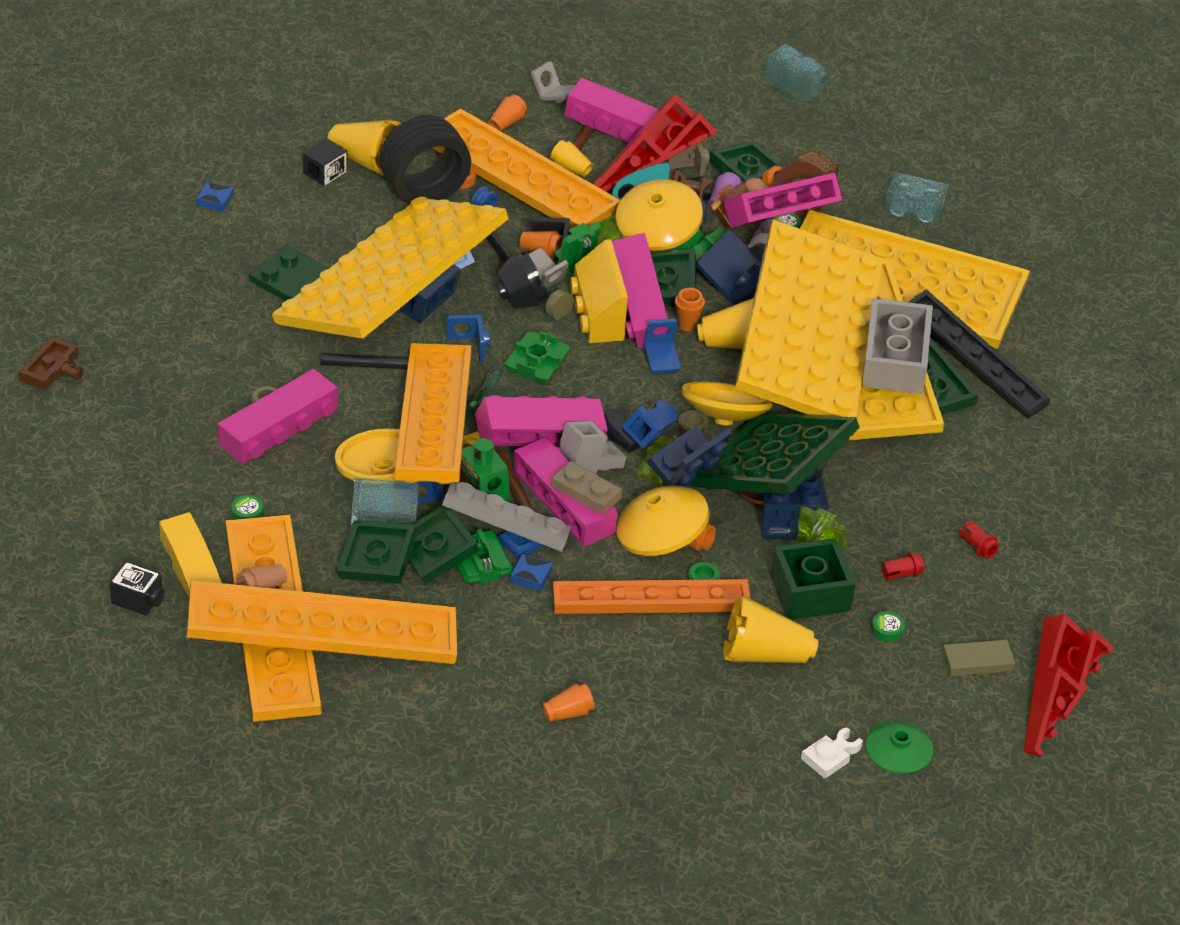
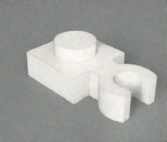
(829, 755)

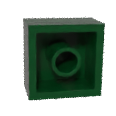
(812, 578)

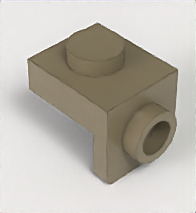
(693, 156)

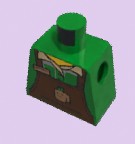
(485, 469)

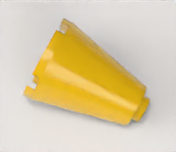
(363, 141)
(726, 327)
(766, 636)

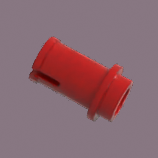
(985, 544)
(902, 567)

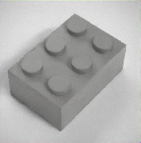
(897, 346)

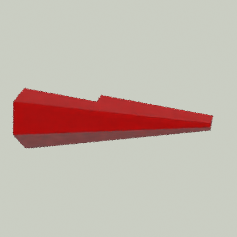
(664, 135)
(1062, 666)

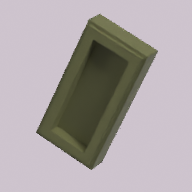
(978, 657)

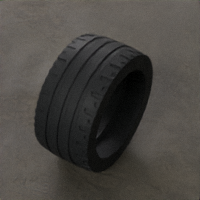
(414, 138)

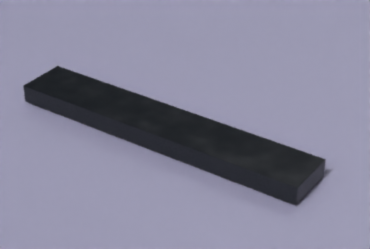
(983, 358)

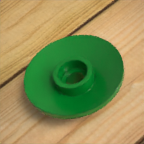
(898, 756)

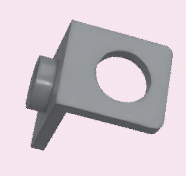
(553, 90)
(547, 270)

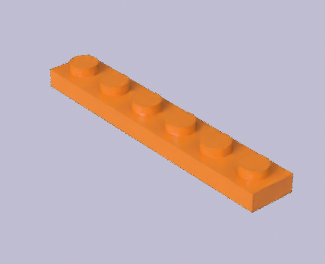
(647, 596)

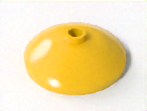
(663, 211)
(724, 402)
(369, 455)
(662, 520)

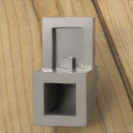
(588, 447)

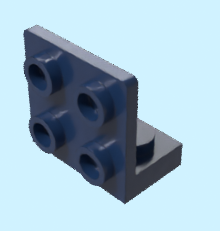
(731, 267)
(432, 295)
(687, 456)
(783, 511)

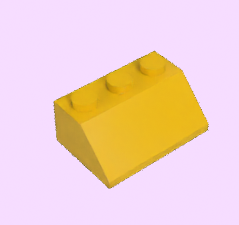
(600, 295)

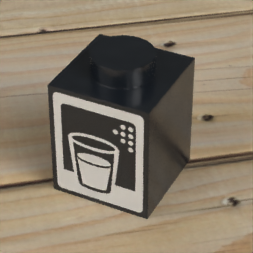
(325, 162)
(136, 588)

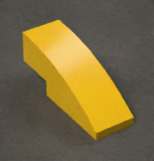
(187, 550)

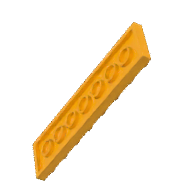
(530, 174)
(433, 413)
(322, 622)
(278, 678)

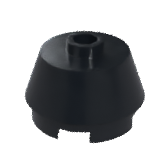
(520, 281)

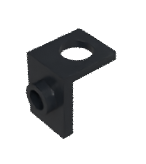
(560, 225)

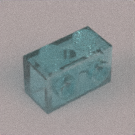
(795, 73)
(916, 198)
(384, 501)

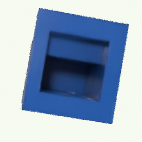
(647, 425)

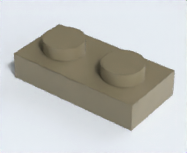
(586, 488)

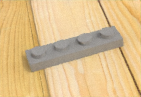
(506, 515)

